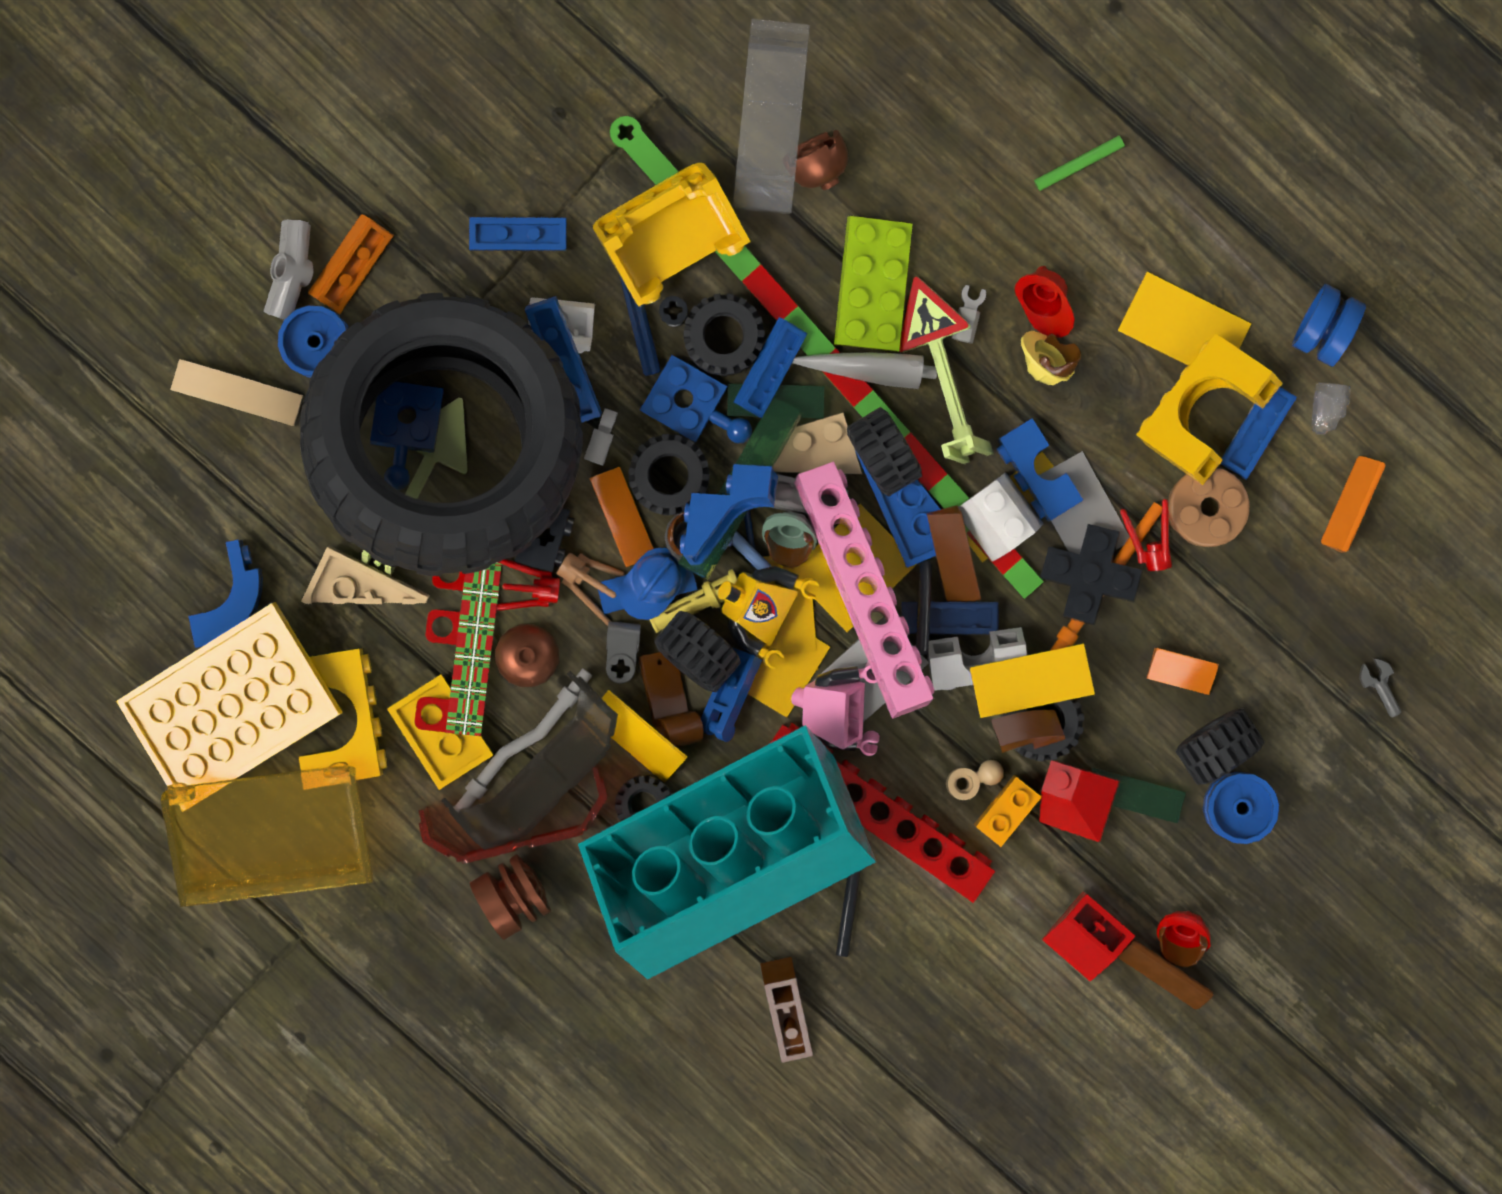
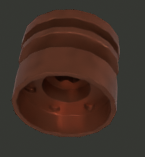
(510, 896)

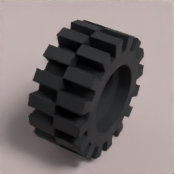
(634, 786)

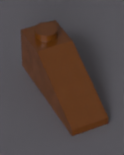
(786, 1009)

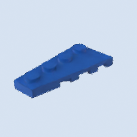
(907, 519)

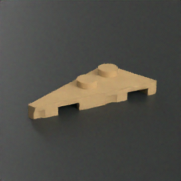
(349, 580)

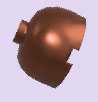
(821, 161)
(527, 655)

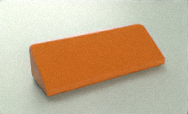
(350, 264)
(1352, 504)
(622, 515)

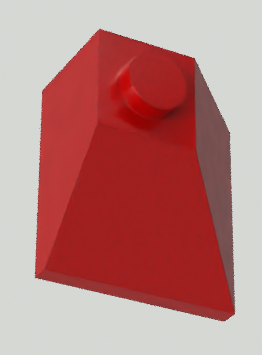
(1077, 800)

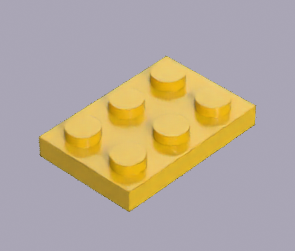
(441, 753)

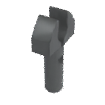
(1381, 686)

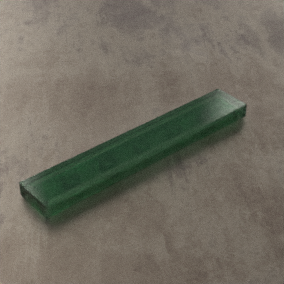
(761, 450)

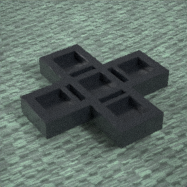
(1091, 574)

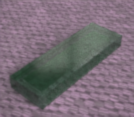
(805, 398)
(1146, 797)

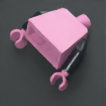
(836, 709)

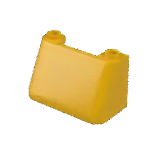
(669, 230)

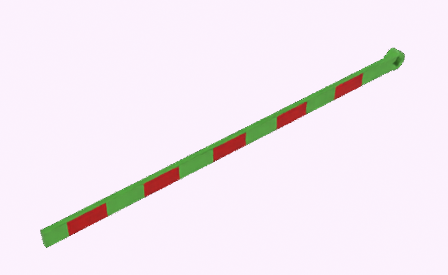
(855, 391)

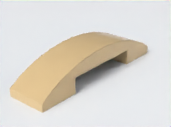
(236, 392)

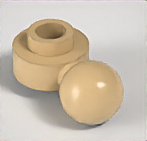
(989, 773)

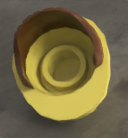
(1048, 358)

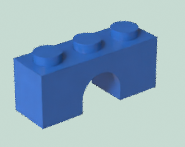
(1049, 496)

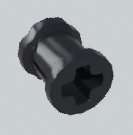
(665, 305)

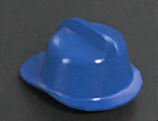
(652, 584)

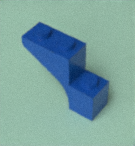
(712, 514)

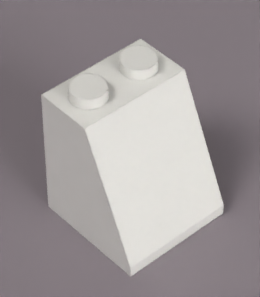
(999, 517)

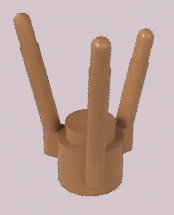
(575, 570)

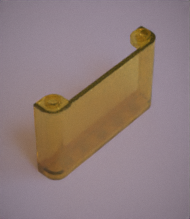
(266, 835)

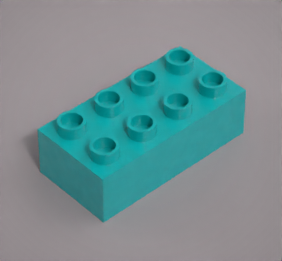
(726, 853)

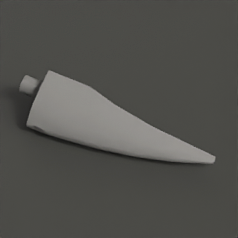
(877, 368)

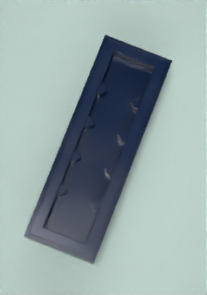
(955, 617)

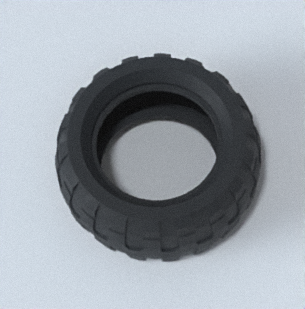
(442, 336)

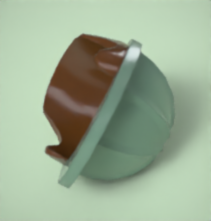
(789, 538)

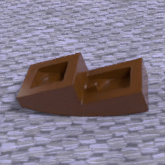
(1028, 727)

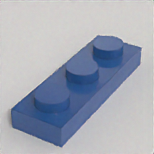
(517, 234)

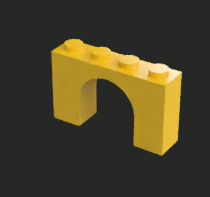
(1215, 367)
(348, 674)

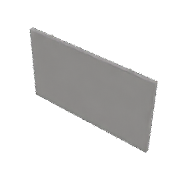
(1093, 510)

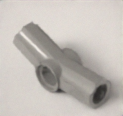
(289, 269)

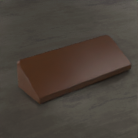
(953, 554)
(1165, 974)

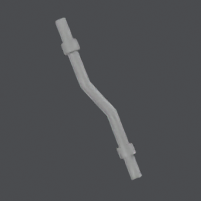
(566, 698)

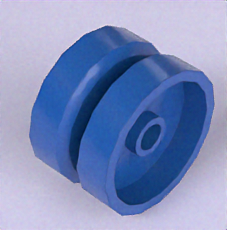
(1332, 327)
(300, 328)
(1227, 793)

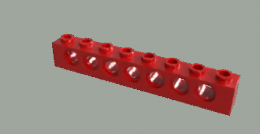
(968, 883)

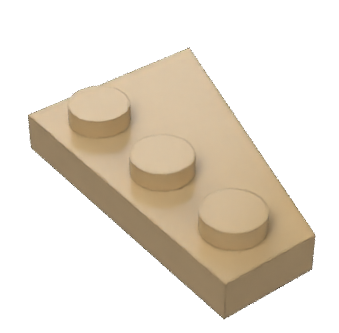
(818, 445)

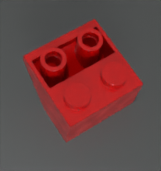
(1088, 937)

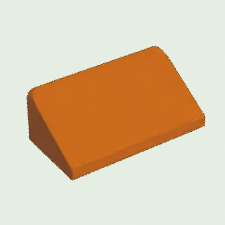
(1182, 671)

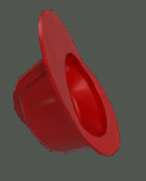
(1046, 302)

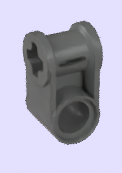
(622, 645)

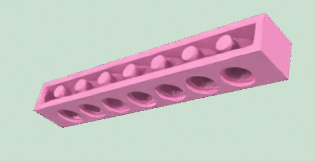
(897, 696)

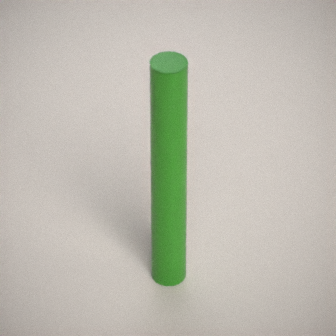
(1079, 163)

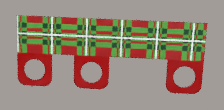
(473, 640)

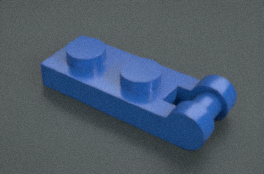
(730, 698)

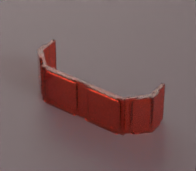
(447, 849)

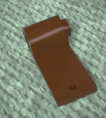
(668, 701)

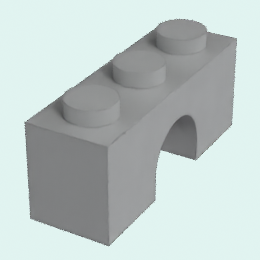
(951, 667)

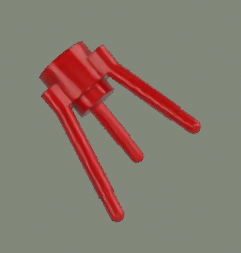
(1158, 553)
(544, 589)

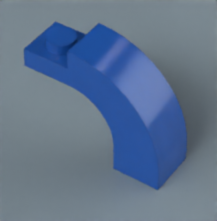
(241, 602)

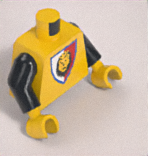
(759, 606)

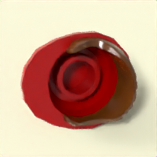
(1183, 938)

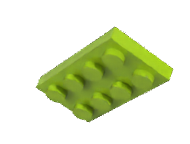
(873, 284)

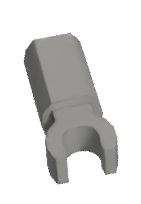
(970, 314)
(601, 438)

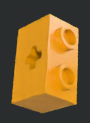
(1007, 810)

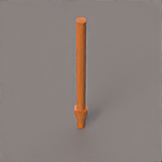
(1068, 635)

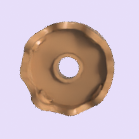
(1203, 530)

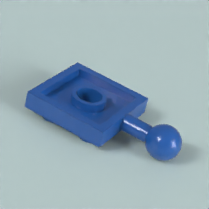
(706, 396)
(416, 436)

